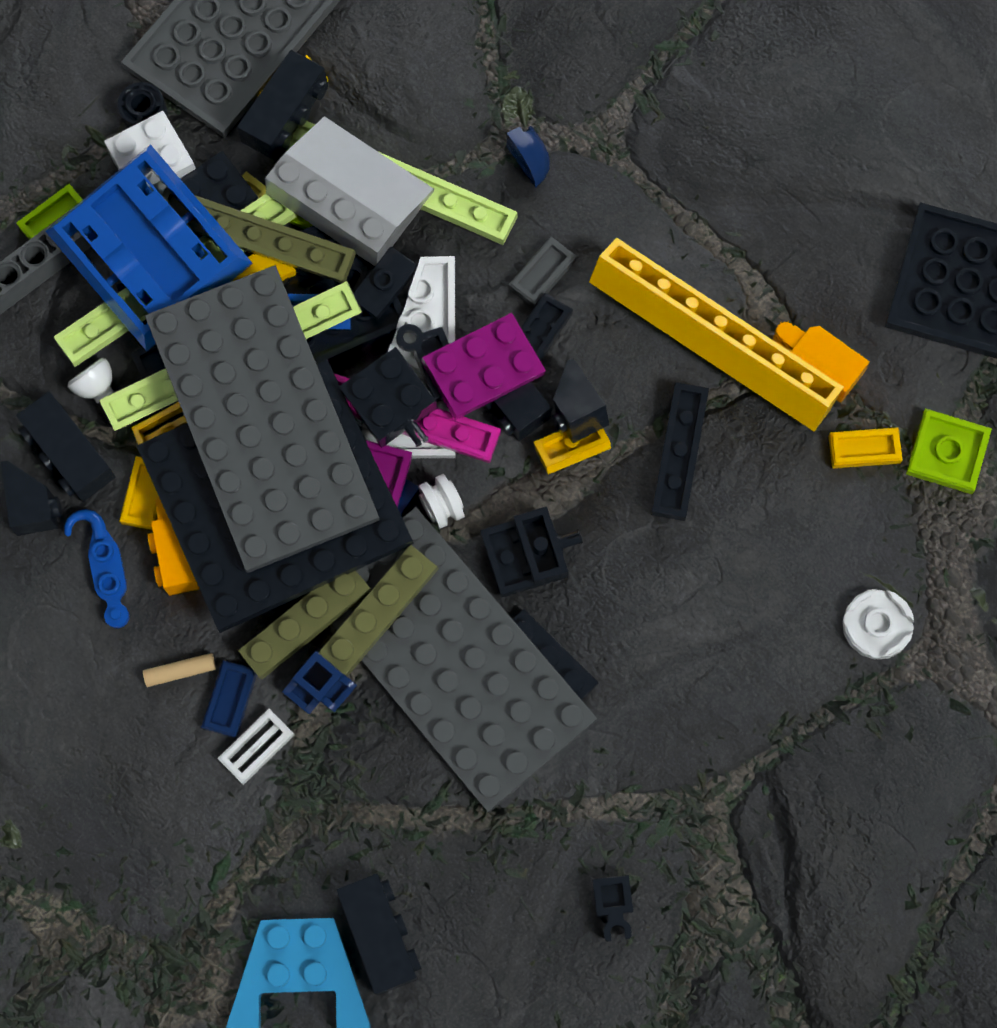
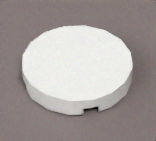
(878, 624)

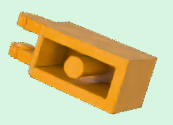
(824, 353)
(173, 566)

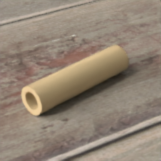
(179, 669)

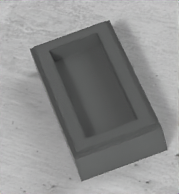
(542, 272)

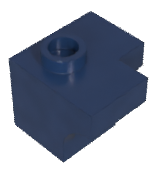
(318, 683)

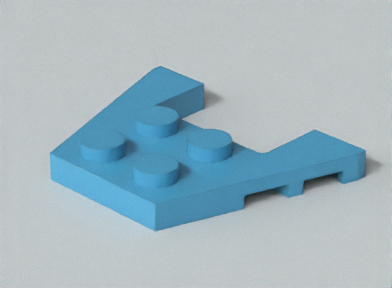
(294, 959)

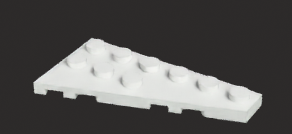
(429, 307)

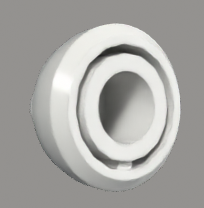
(93, 381)

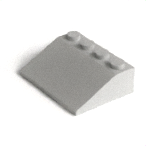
(347, 190)

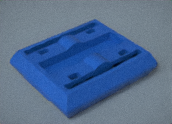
(146, 242)

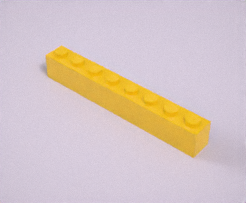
(715, 334)

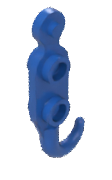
(105, 567)

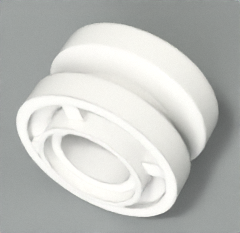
(441, 501)

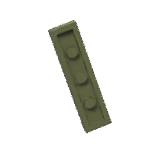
(379, 610)
(303, 623)

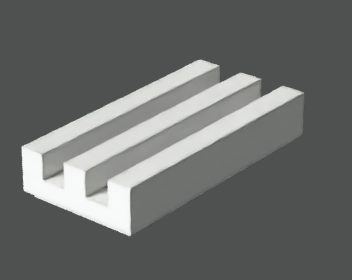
(234, 768)

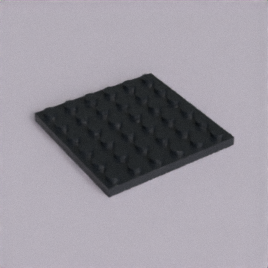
(209, 546)

